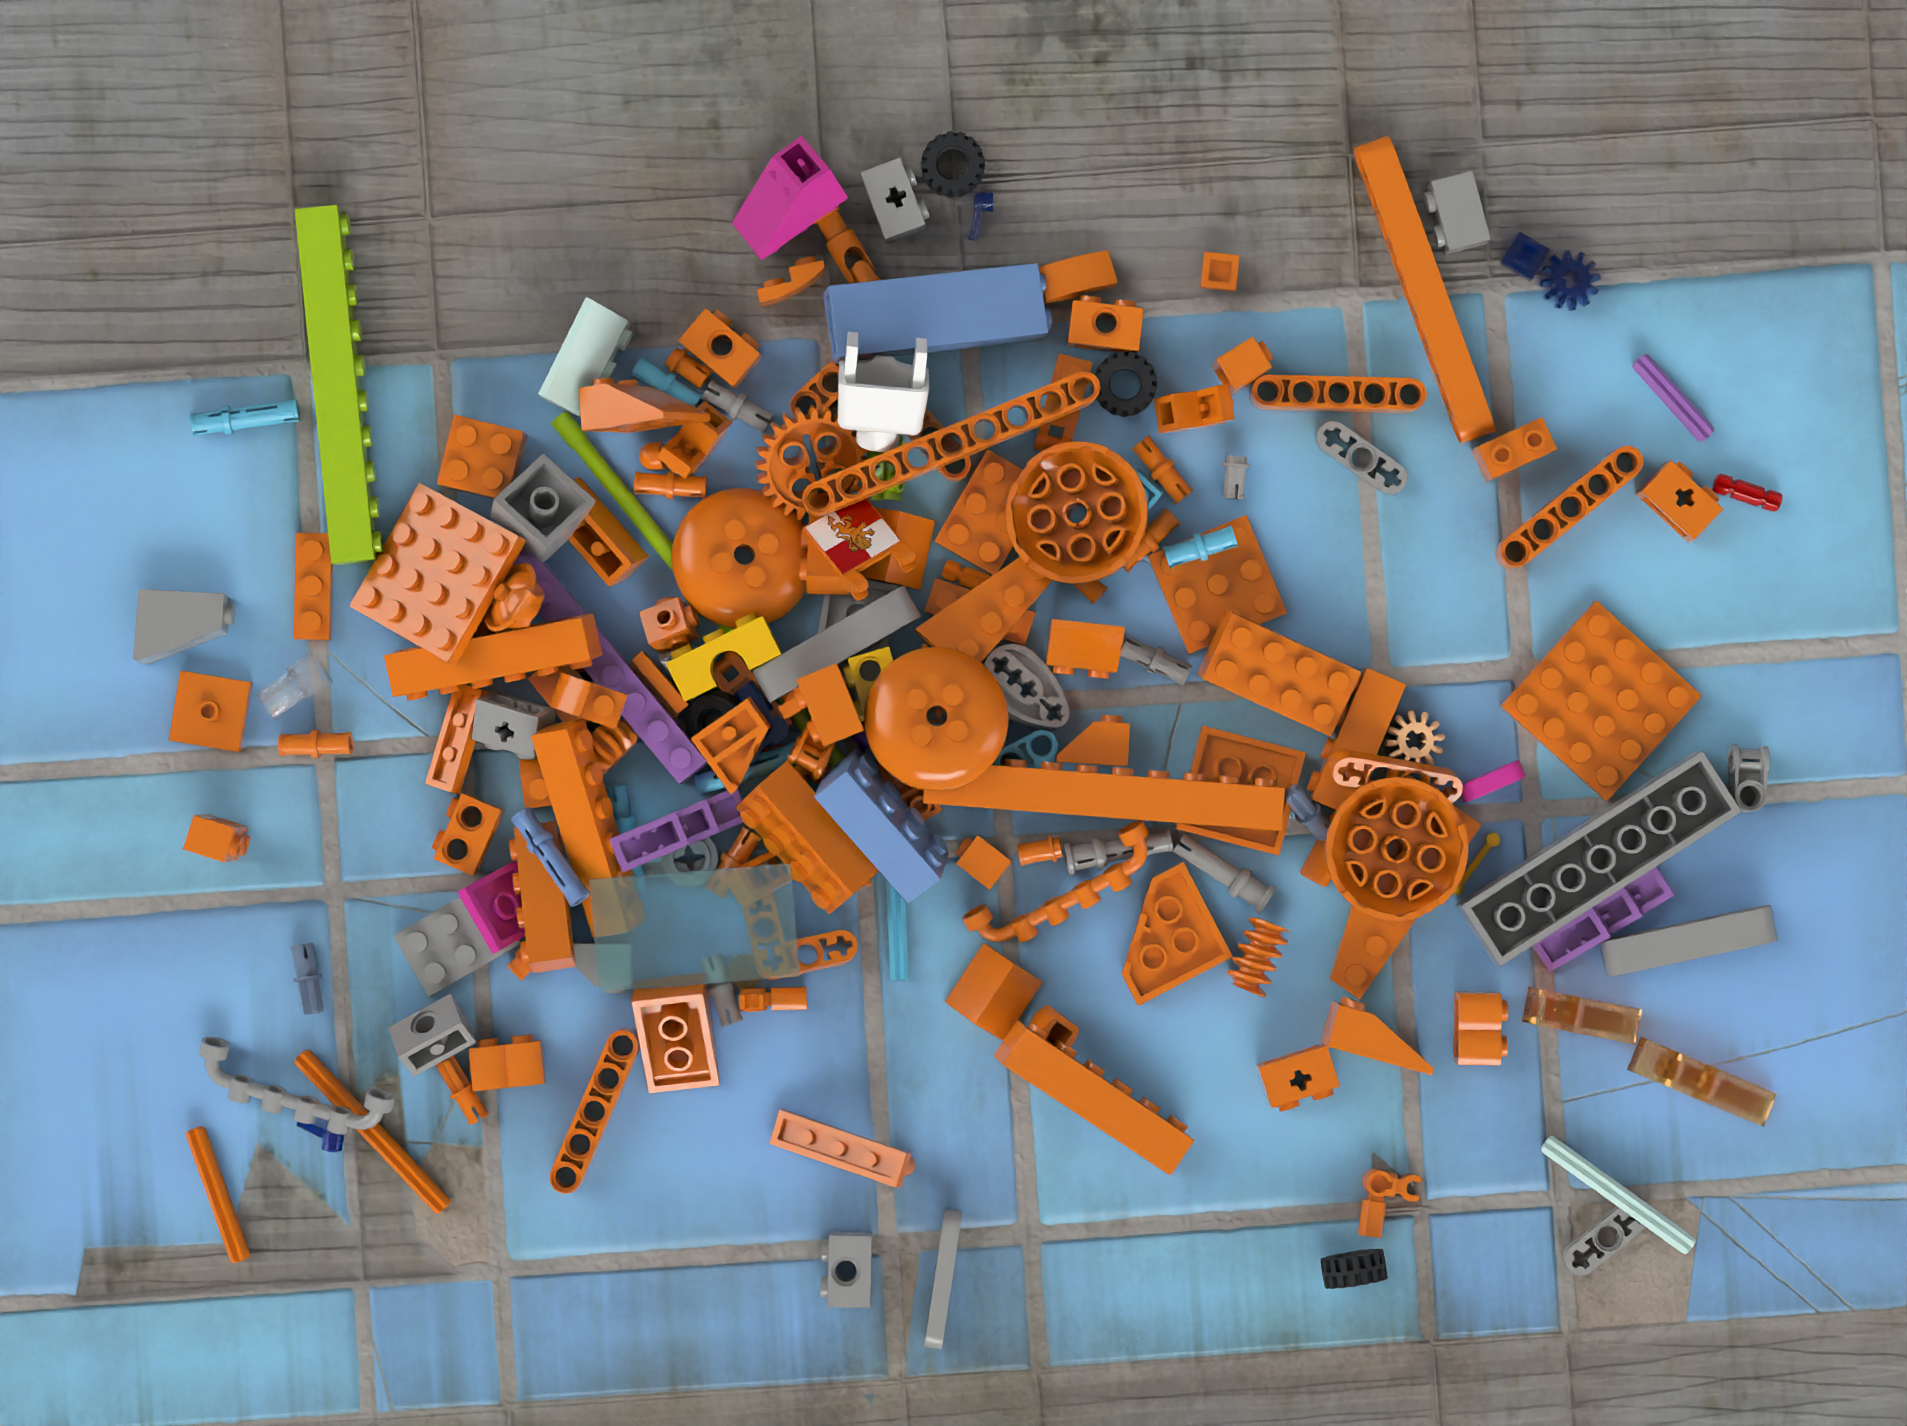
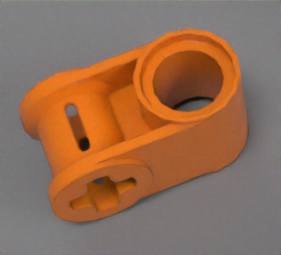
(809, 754)

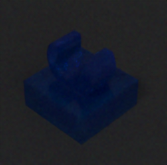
(1524, 256)

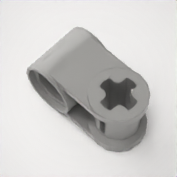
(1748, 774)

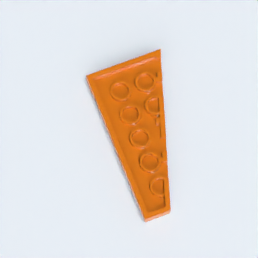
(1370, 940)

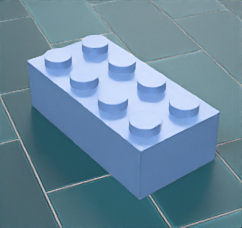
(882, 825)

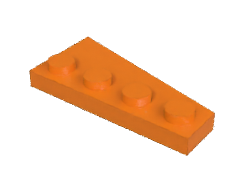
(986, 612)

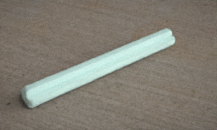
(1618, 1195)

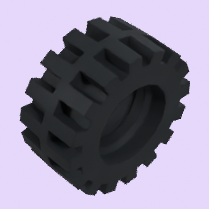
(962, 144)
(1146, 376)
(1354, 1268)

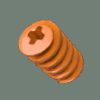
(1257, 955)

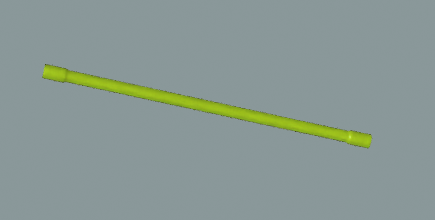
(578, 441)

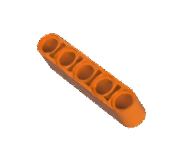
(1354, 388)
(1581, 495)
(593, 1128)

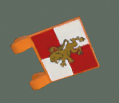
(855, 540)

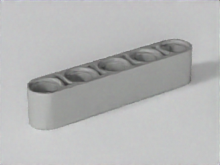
(837, 642)
(1689, 940)

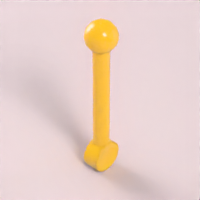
(1492, 840)

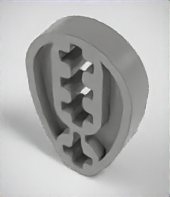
(1044, 689)

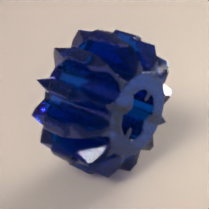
(1581, 278)

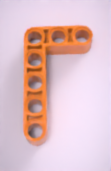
(815, 391)

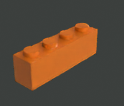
(1359, 729)
(543, 910)

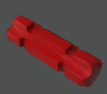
(1747, 492)

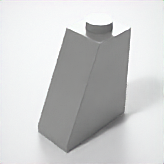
(178, 621)

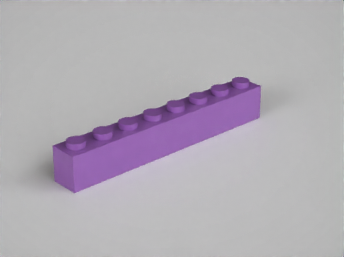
(613, 671)

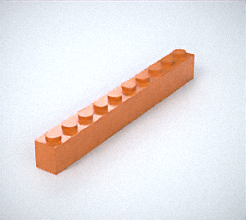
(1121, 795)

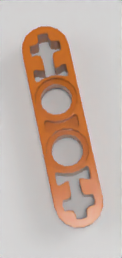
(1396, 768)

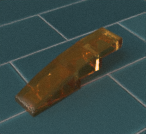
(1702, 1081)

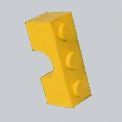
(694, 668)

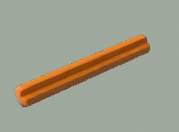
(217, 1194)

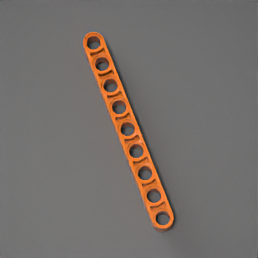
(1424, 289)
(963, 431)

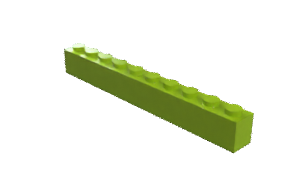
(337, 384)

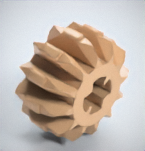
(1414, 728)

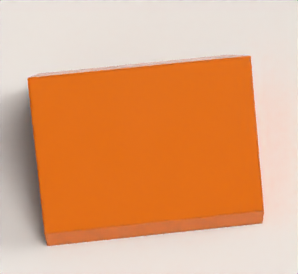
(915, 533)
(993, 992)

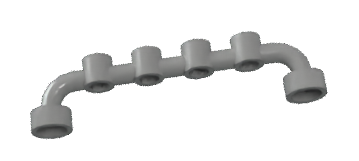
(276, 1097)

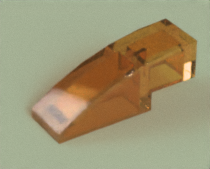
(1581, 1015)

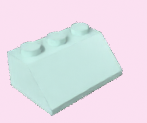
(585, 355)

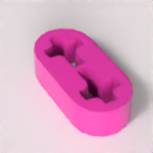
(1492, 781)

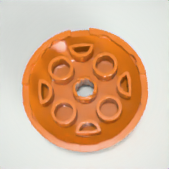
(1042, 507)
(707, 566)
(929, 754)
(1431, 853)

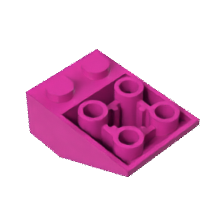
(787, 198)

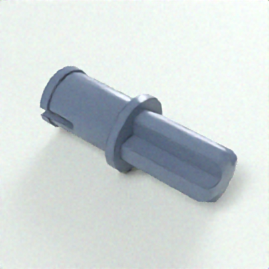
(1307, 811)
(307, 978)

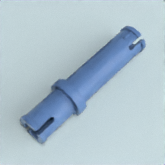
(542, 845)

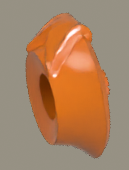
(515, 600)

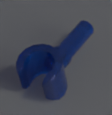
(982, 203)
(331, 1141)

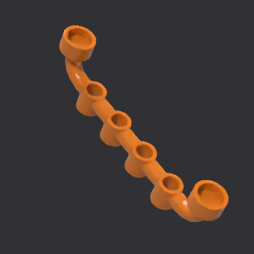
(1056, 908)

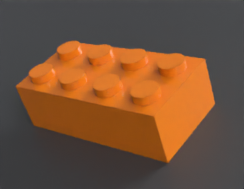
(1278, 673)
(806, 837)

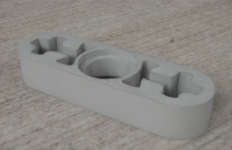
(1378, 480)
(1591, 1258)

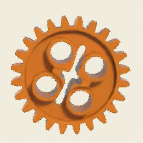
(782, 472)

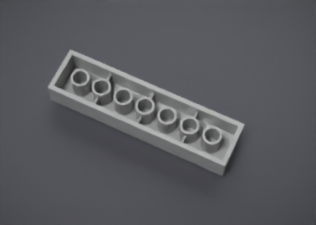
(1598, 858)

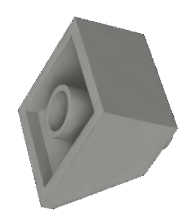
(542, 507)

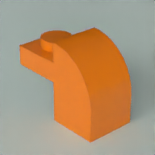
(1194, 409)
(694, 442)
(588, 700)

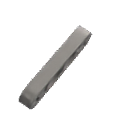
(943, 1279)

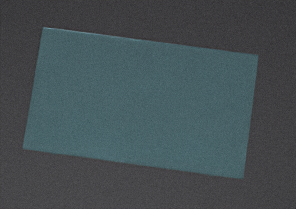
(694, 927)

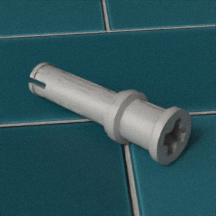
(1100, 853)
(1239, 882)

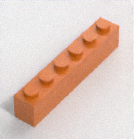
(497, 655)
(579, 802)
(1094, 1097)

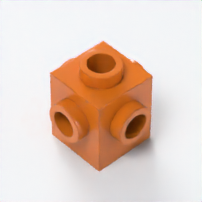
(669, 624)

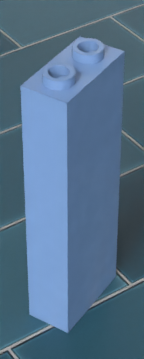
(944, 308)

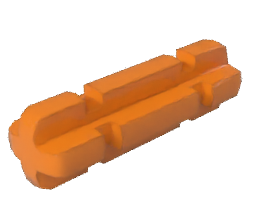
(966, 576)

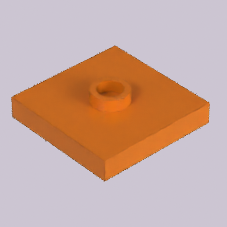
(210, 711)

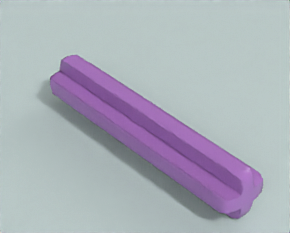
(1673, 397)

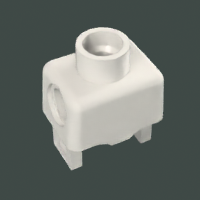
(882, 396)

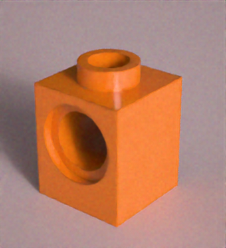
(981, 860)

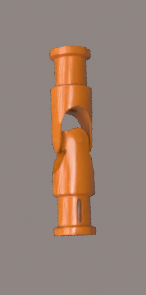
(843, 242)

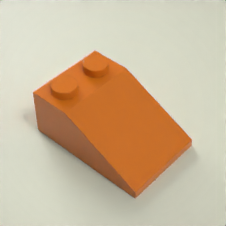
(632, 408)
(1084, 647)
(1362, 1033)
(676, 1037)

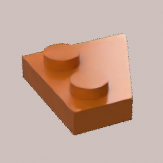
(733, 742)

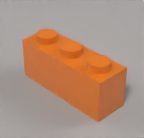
(606, 543)

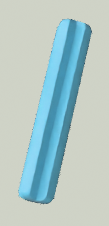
(897, 934)

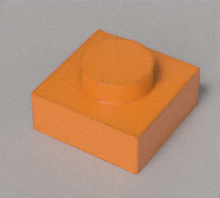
(1219, 271)

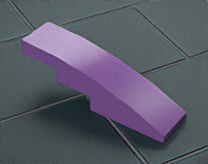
(677, 830)
(1604, 919)

